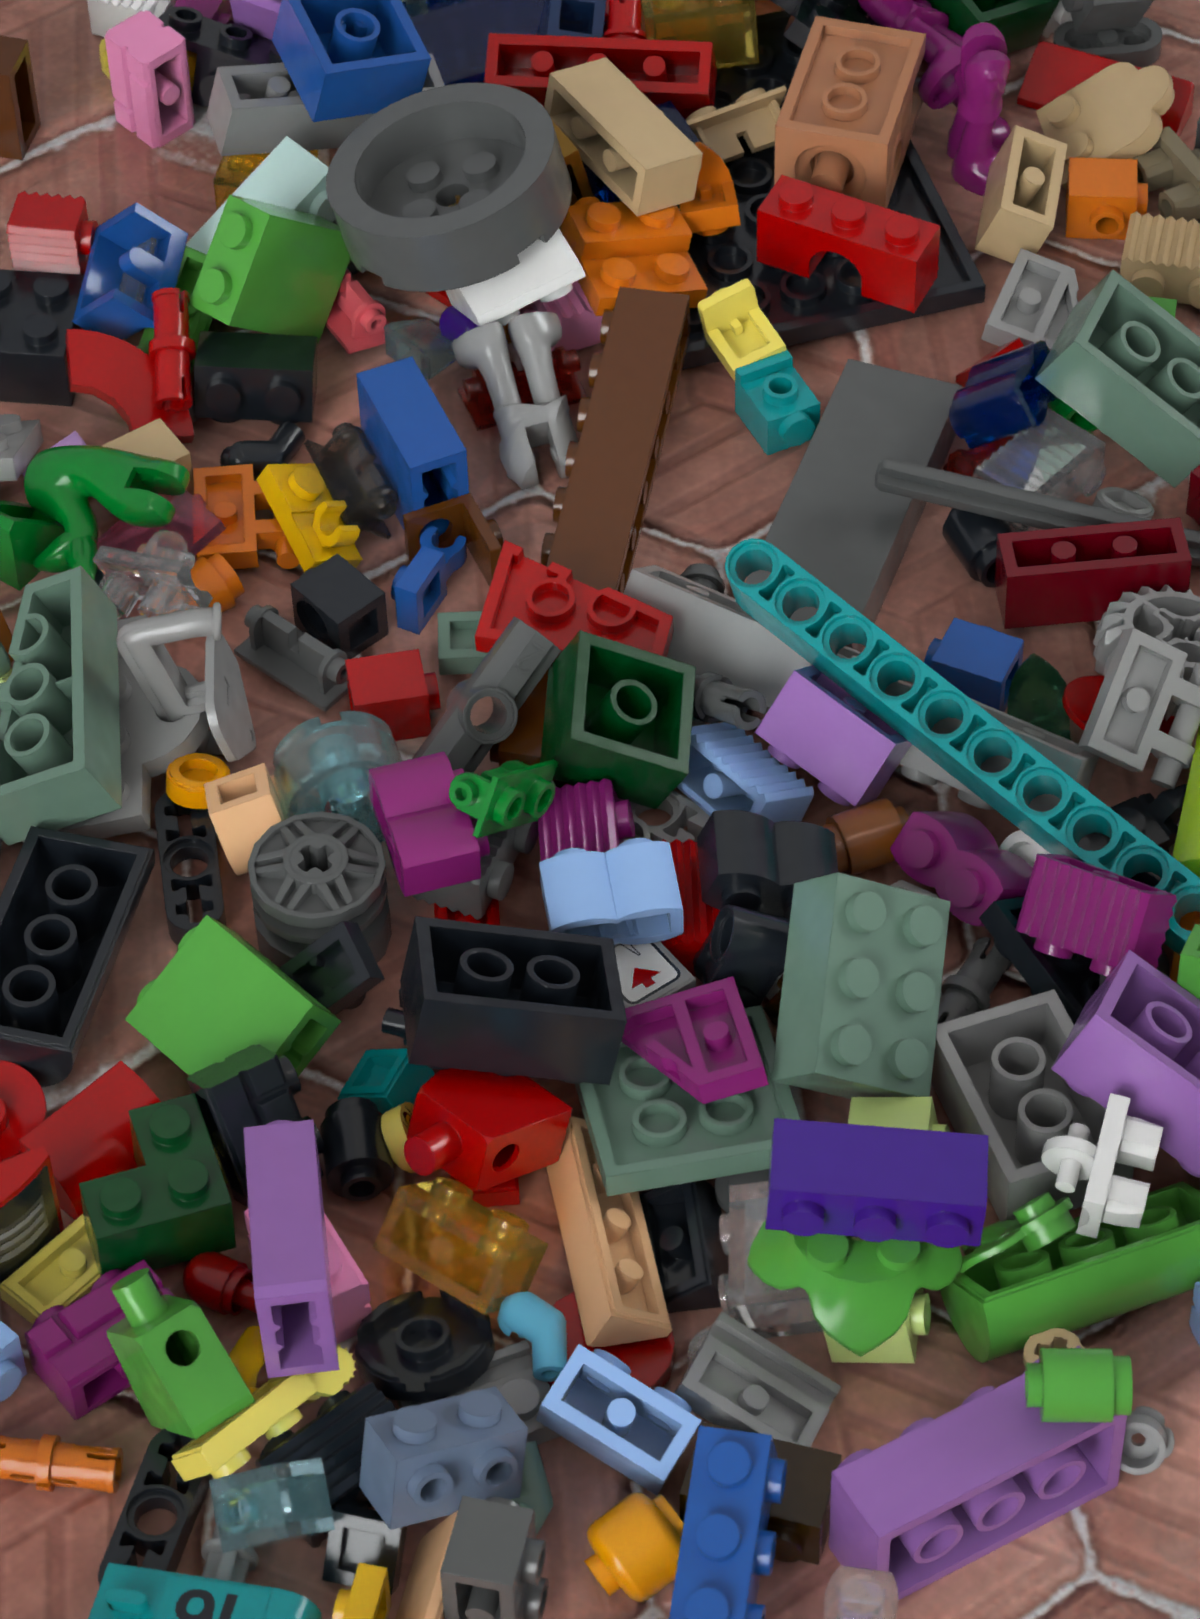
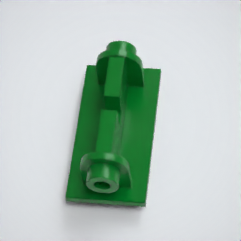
(505, 795)

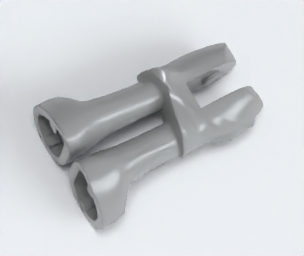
(518, 423)

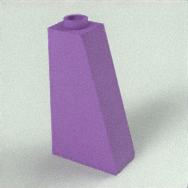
(289, 1249)

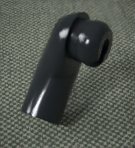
(277, 450)

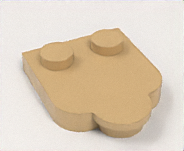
(1110, 113)

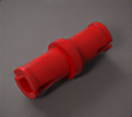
(172, 349)

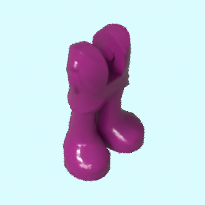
(942, 45)
(977, 127)

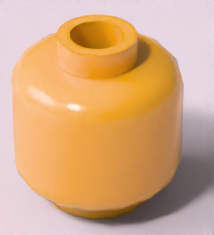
(635, 1546)

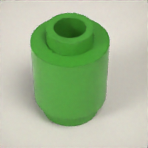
(1079, 1385)

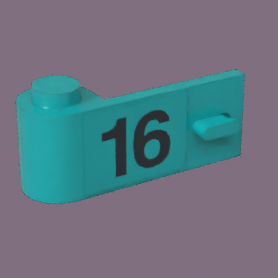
(171, 1595)

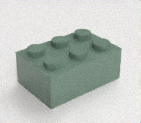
(1131, 375)
(860, 989)

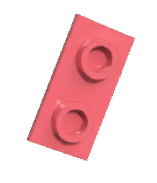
(356, 317)

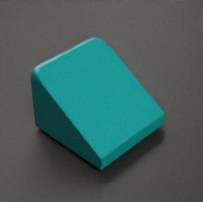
(386, 1078)

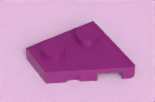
(698, 1040)

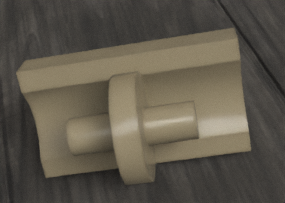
(1175, 170)

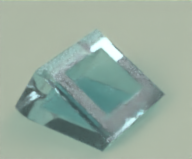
(422, 341)

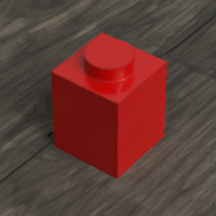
(394, 691)

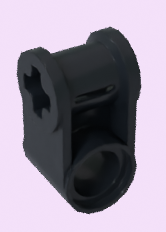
(747, 947)

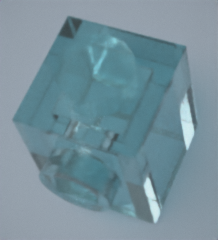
(271, 1505)

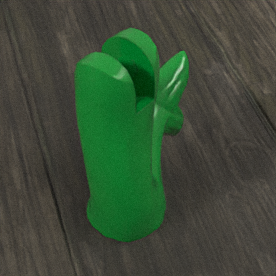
(121, 481)

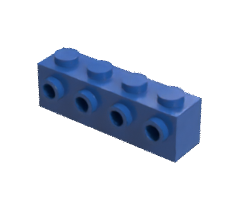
(726, 1525)

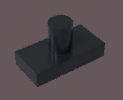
(336, 968)

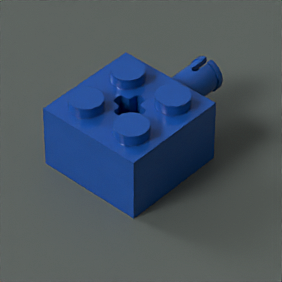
(350, 55)

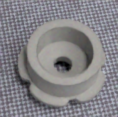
(1158, 1443)

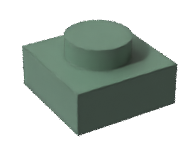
(457, 642)

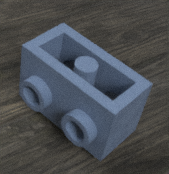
(435, 1452)

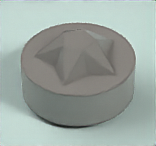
(1124, 501)

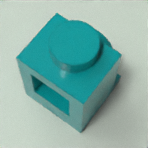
(776, 403)

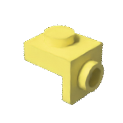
(738, 327)

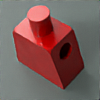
(484, 1127)

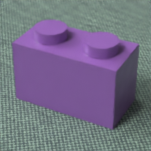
(831, 738)

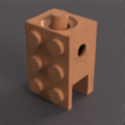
(850, 109)

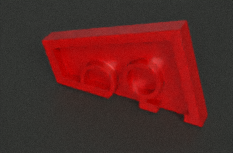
(563, 606)

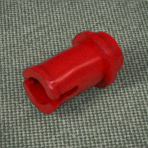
(625, 20)

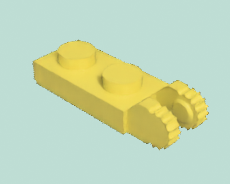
(272, 1413)

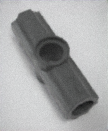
(506, 676)

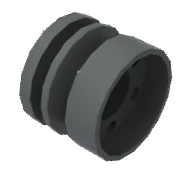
(314, 876)

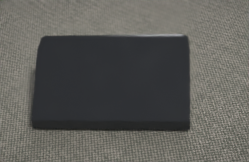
(686, 1244)

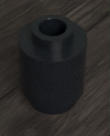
(975, 542)
(355, 1150)

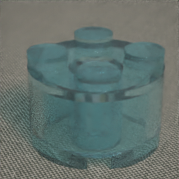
(329, 766)

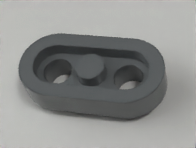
(1132, 44)

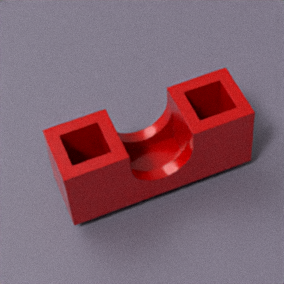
(889, 249)

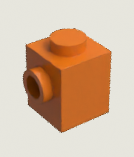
(1102, 197)

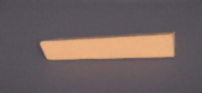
(606, 1249)

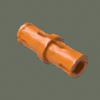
(60, 1463)

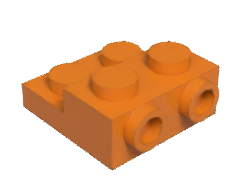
(630, 251)

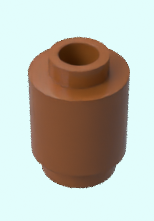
(866, 835)

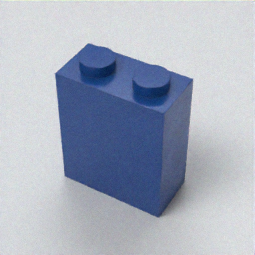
(412, 438)

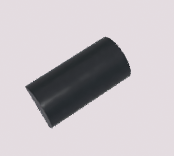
(59, 942)

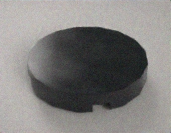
(423, 1346)

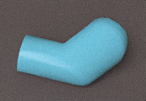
(542, 1326)

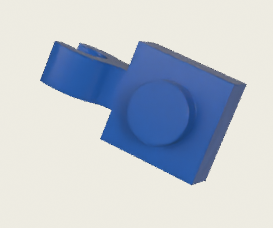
(423, 583)

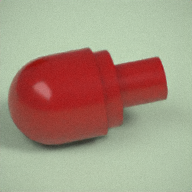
(219, 1283)

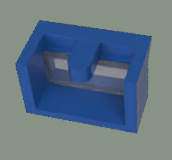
(125, 265)

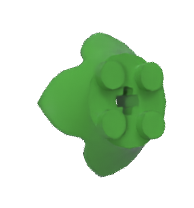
(854, 1286)

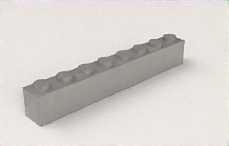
(725, 640)

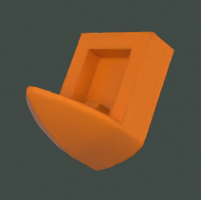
(715, 197)

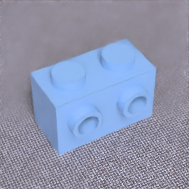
(619, 1417)

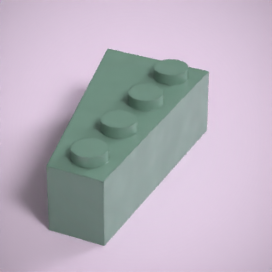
(60, 708)

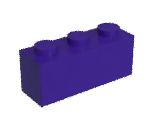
(877, 1182)

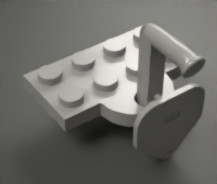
(169, 711)

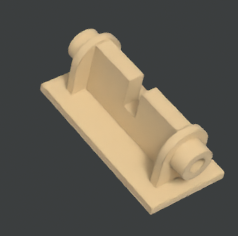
(750, 116)

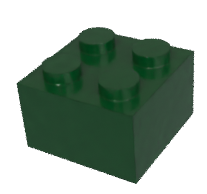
(619, 718)

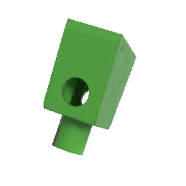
(174, 1359)

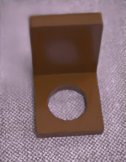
(465, 519)

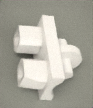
(1107, 1196)

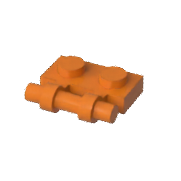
(234, 498)

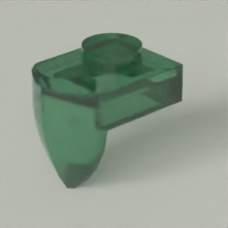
(1037, 697)

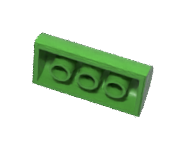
(1078, 1277)

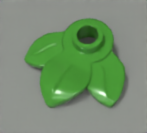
(1036, 1226)

